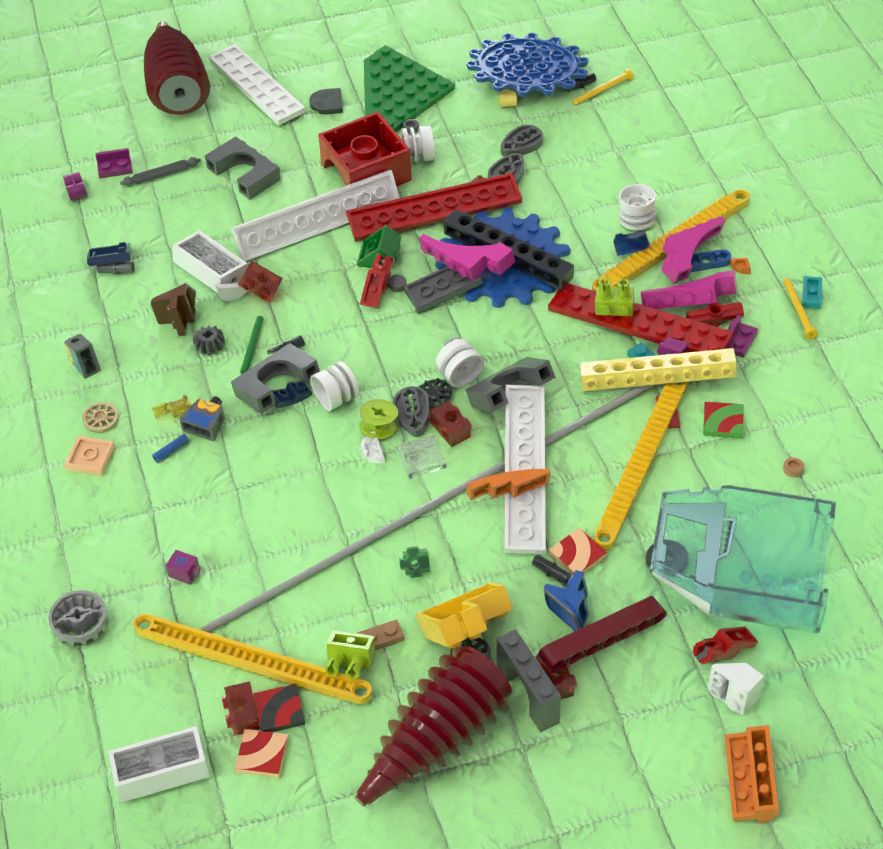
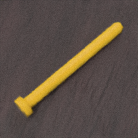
(628, 75)
(810, 332)

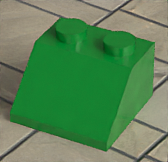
(383, 242)

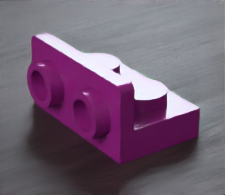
(114, 163)
(742, 336)

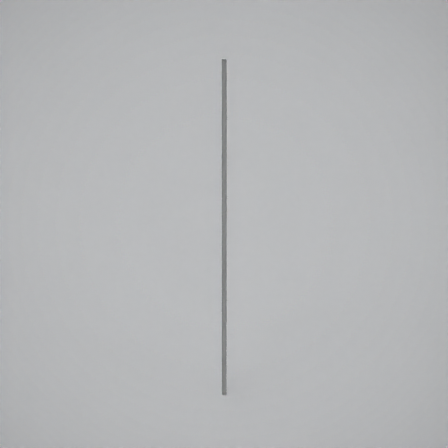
(410, 516)

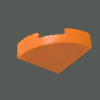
(740, 265)

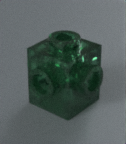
(416, 569)

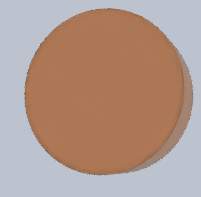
(793, 467)

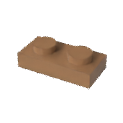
(385, 634)

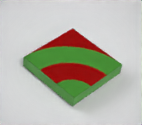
(723, 419)

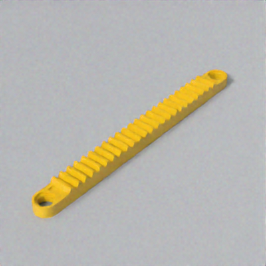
(654, 254)
(639, 464)
(252, 659)

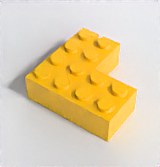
(464, 615)

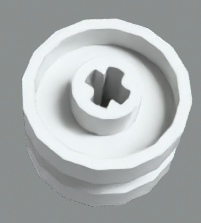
(459, 363)

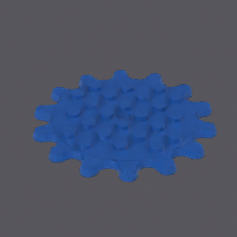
(527, 64)
(513, 281)

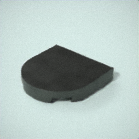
(327, 101)

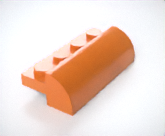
(752, 775)

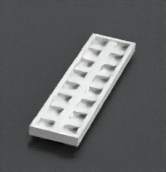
(257, 84)

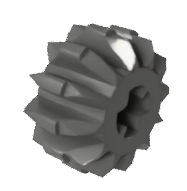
(208, 340)

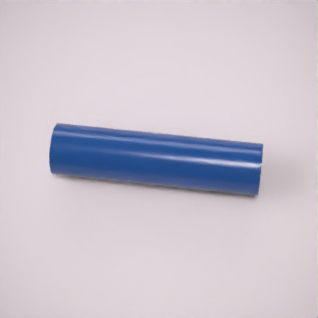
(170, 448)

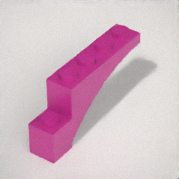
(682, 246)
(469, 260)
(692, 293)

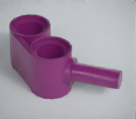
(75, 186)

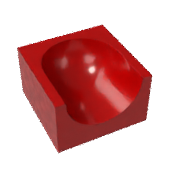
(365, 149)

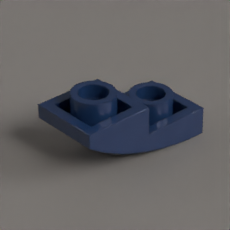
(292, 394)

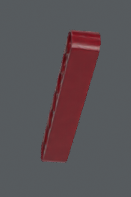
(601, 634)

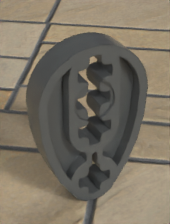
(522, 140)
(511, 164)
(422, 406)

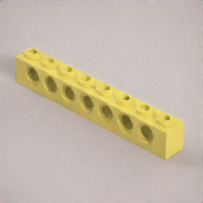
(658, 369)

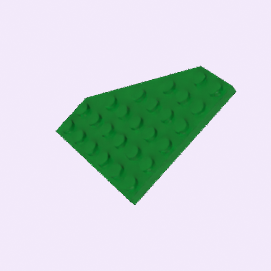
(400, 87)

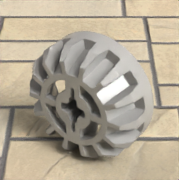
(77, 613)

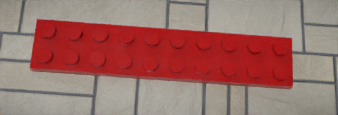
(434, 206)
(645, 323)

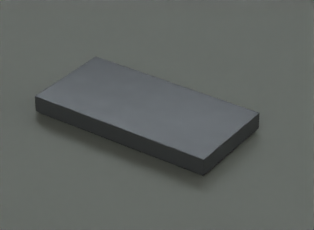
(438, 288)

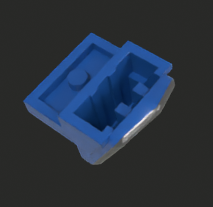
(569, 603)

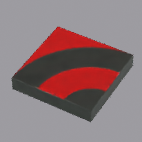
(279, 708)

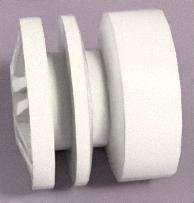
(420, 143)
(637, 207)
(334, 386)

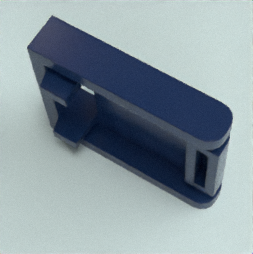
(109, 254)

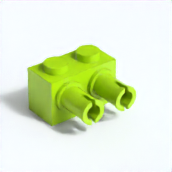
(614, 300)
(351, 651)

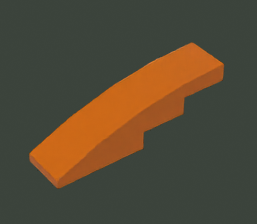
(515, 482)

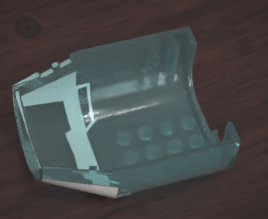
(746, 554)

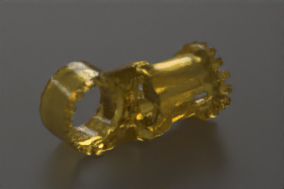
(175, 408)

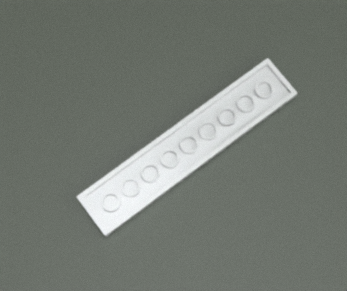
(311, 216)
(525, 450)

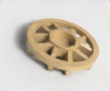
(100, 417)

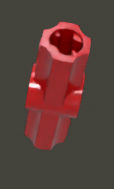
(716, 313)

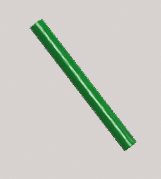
(252, 343)

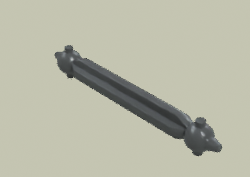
(160, 171)

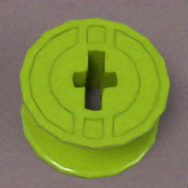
(380, 417)

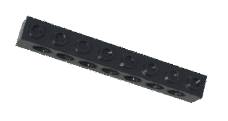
(527, 257)

